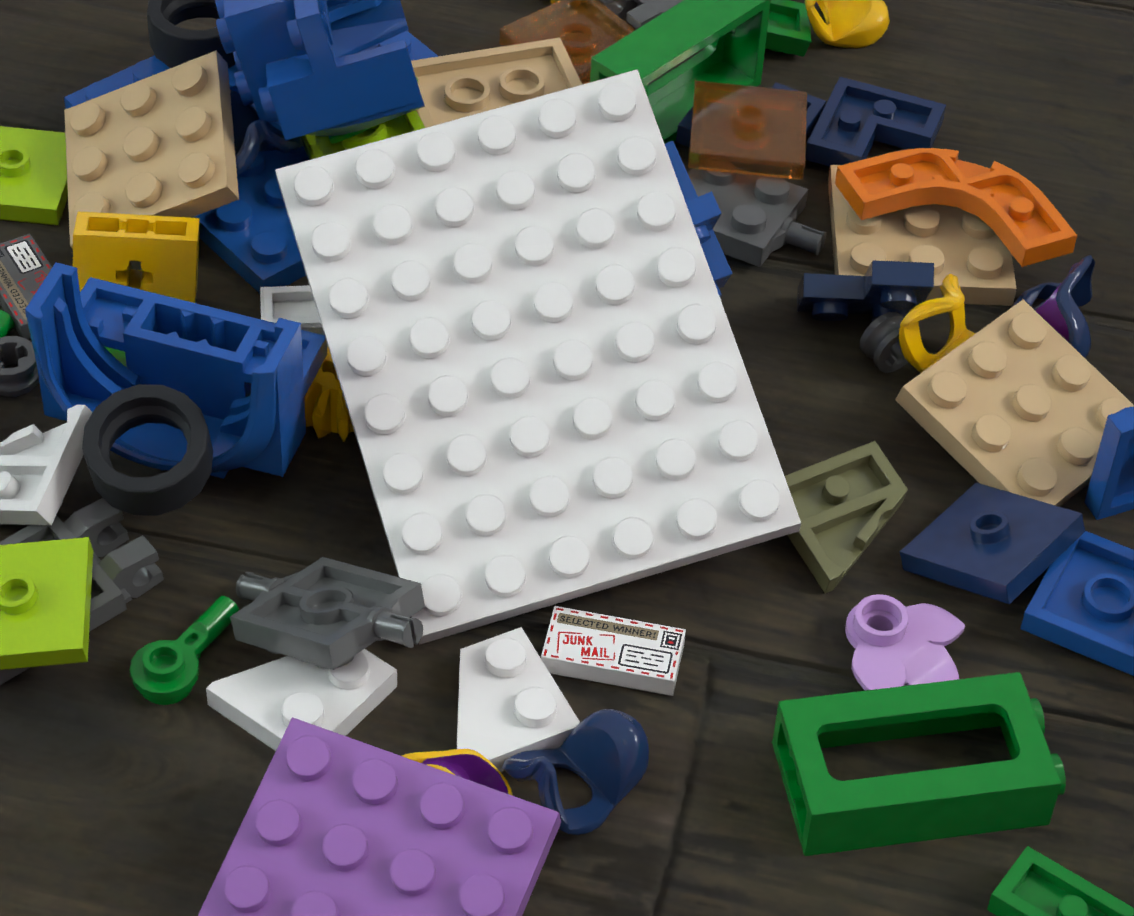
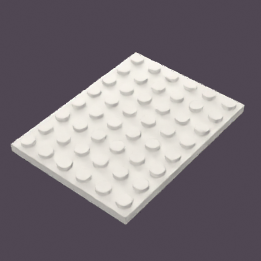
(534, 355)

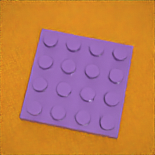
(377, 836)

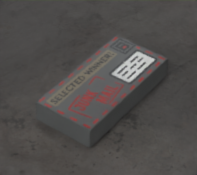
(21, 274)

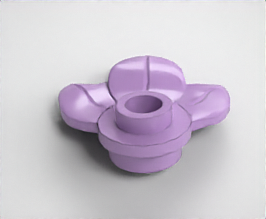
(901, 643)

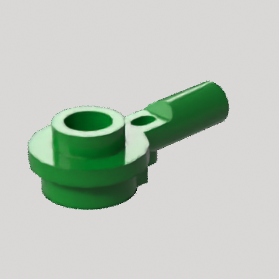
(170, 668)

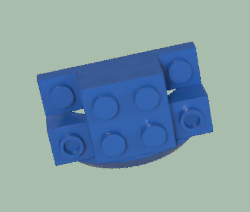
(307, 63)
(234, 367)

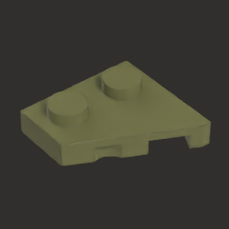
(843, 509)

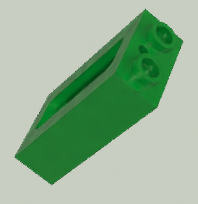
(732, 53)
(918, 804)

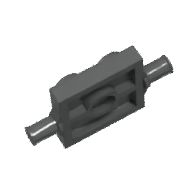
(757, 214)
(327, 612)

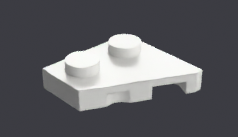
(39, 469)
(273, 693)
(509, 700)

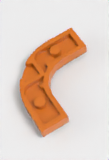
(998, 196)

